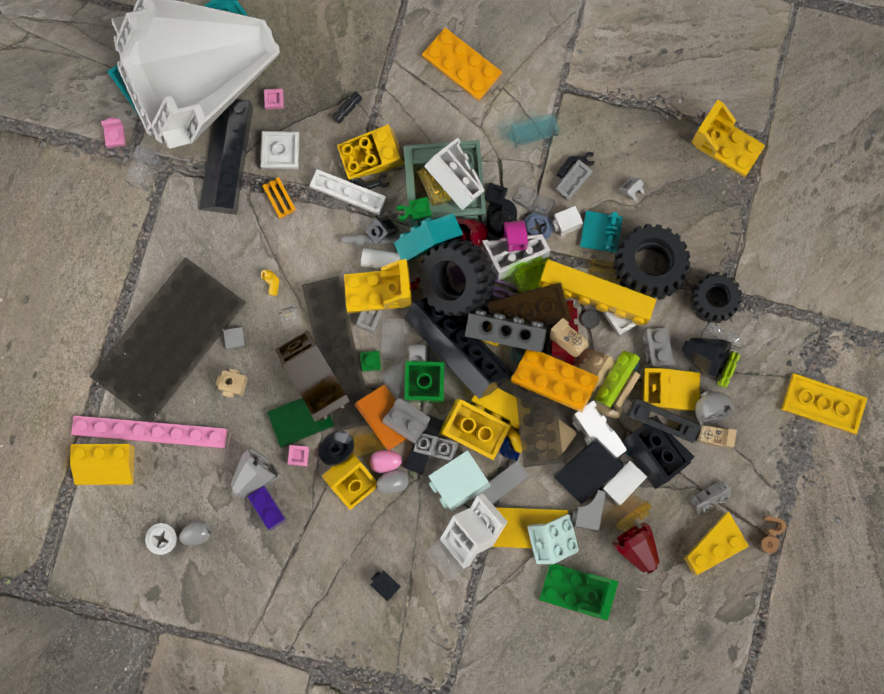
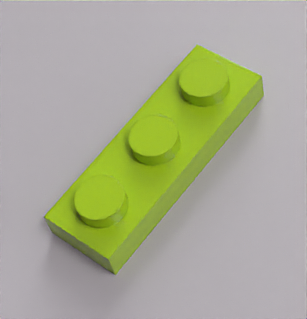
(616, 378)

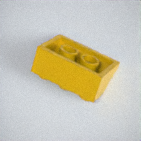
(102, 464)

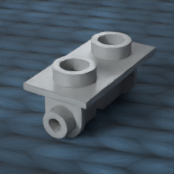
(719, 494)

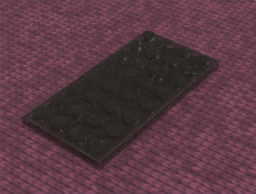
(167, 340)

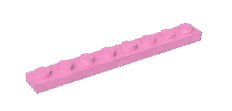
(149, 432)

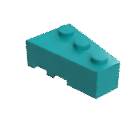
(425, 236)

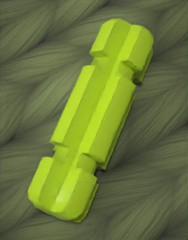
(728, 369)

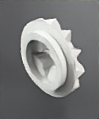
(158, 530)

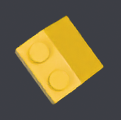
(350, 481)

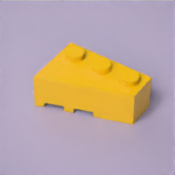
(716, 546)

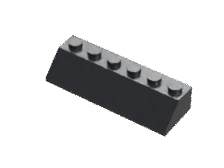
(227, 158)
(464, 355)

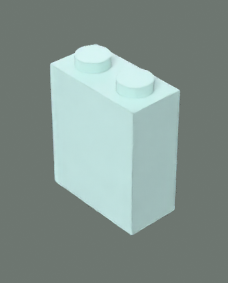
(458, 481)

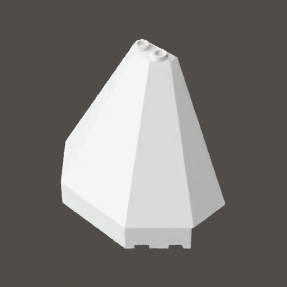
(188, 64)

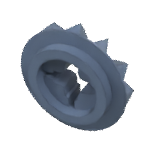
(546, 230)

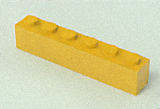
(599, 293)

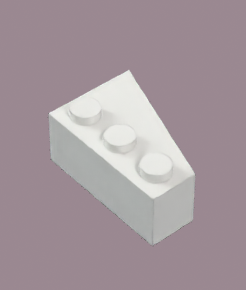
(595, 425)

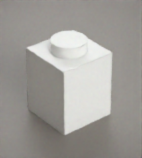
(567, 221)

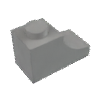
(590, 515)

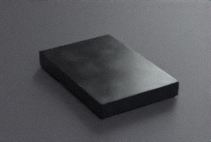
(588, 470)

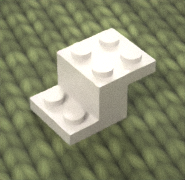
(473, 530)

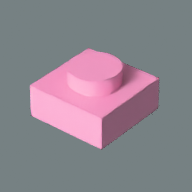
(274, 99)
(298, 455)

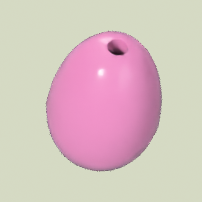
(385, 461)

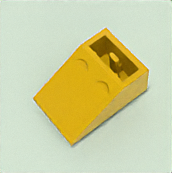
(371, 153)
(671, 388)

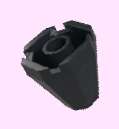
(707, 355)

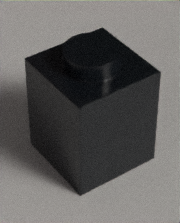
(384, 585)

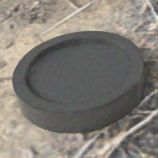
(590, 319)

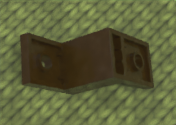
(312, 376)

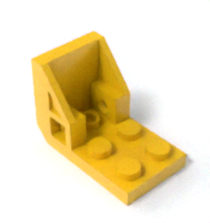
(725, 142)
(379, 289)

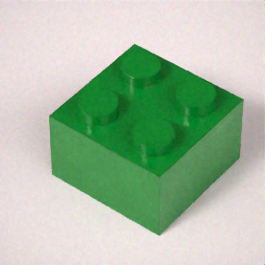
(424, 382)

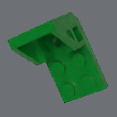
(579, 591)

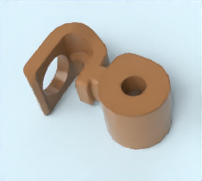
(770, 543)

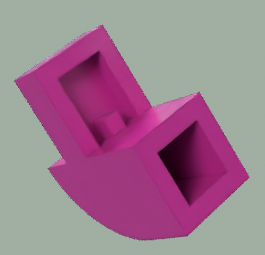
(515, 235)

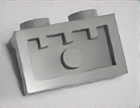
(658, 347)
(406, 420)

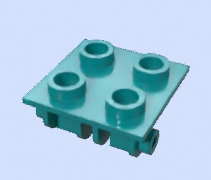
(601, 231)

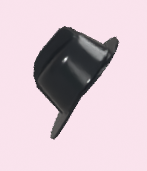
(497, 216)

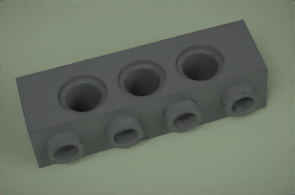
(476, 330)

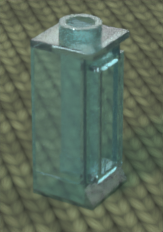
(533, 129)

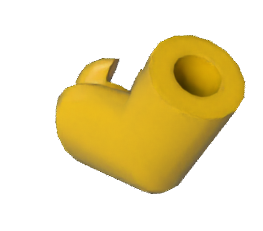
(273, 281)
(515, 439)

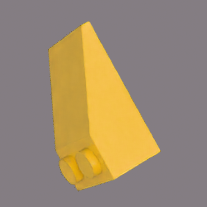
(474, 429)

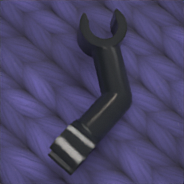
(573, 159)
(372, 184)

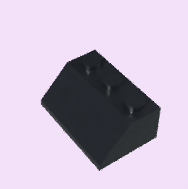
(656, 453)

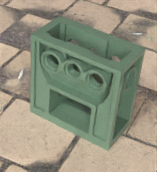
(419, 155)

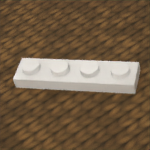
(348, 192)

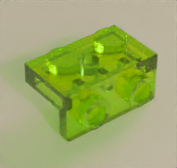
(528, 275)

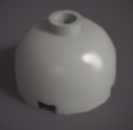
(713, 407)

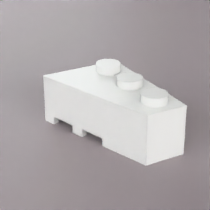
(455, 175)
(505, 262)

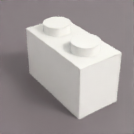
(624, 483)

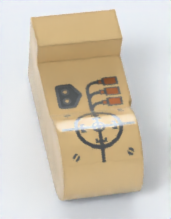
(568, 338)
(717, 437)

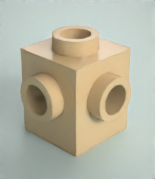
(236, 388)

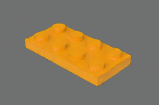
(461, 64)
(555, 379)

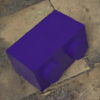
(267, 508)

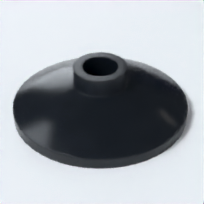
(336, 448)

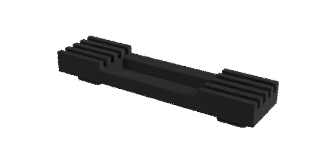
(641, 409)

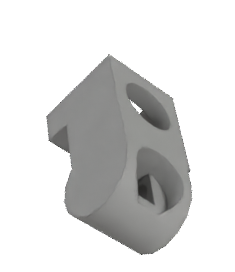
(418, 352)

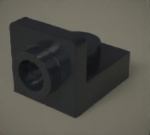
(381, 228)

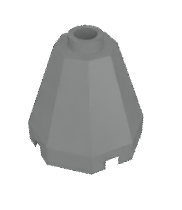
(252, 474)

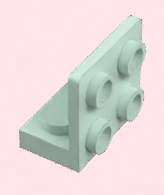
(553, 540)

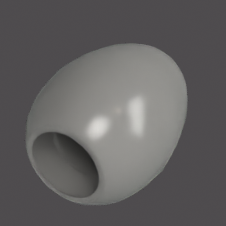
(392, 482)
(195, 533)

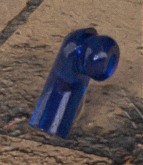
(506, 451)

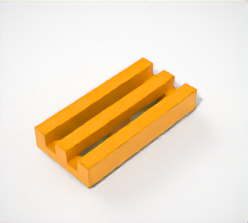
(272, 184)

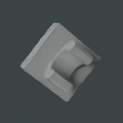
(631, 186)

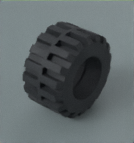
(723, 284)

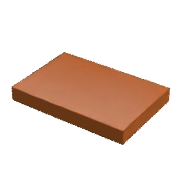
(374, 409)

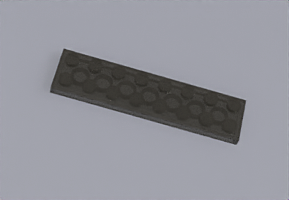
(336, 343)
(537, 419)

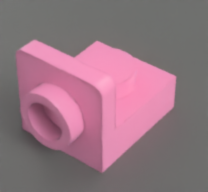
(114, 132)

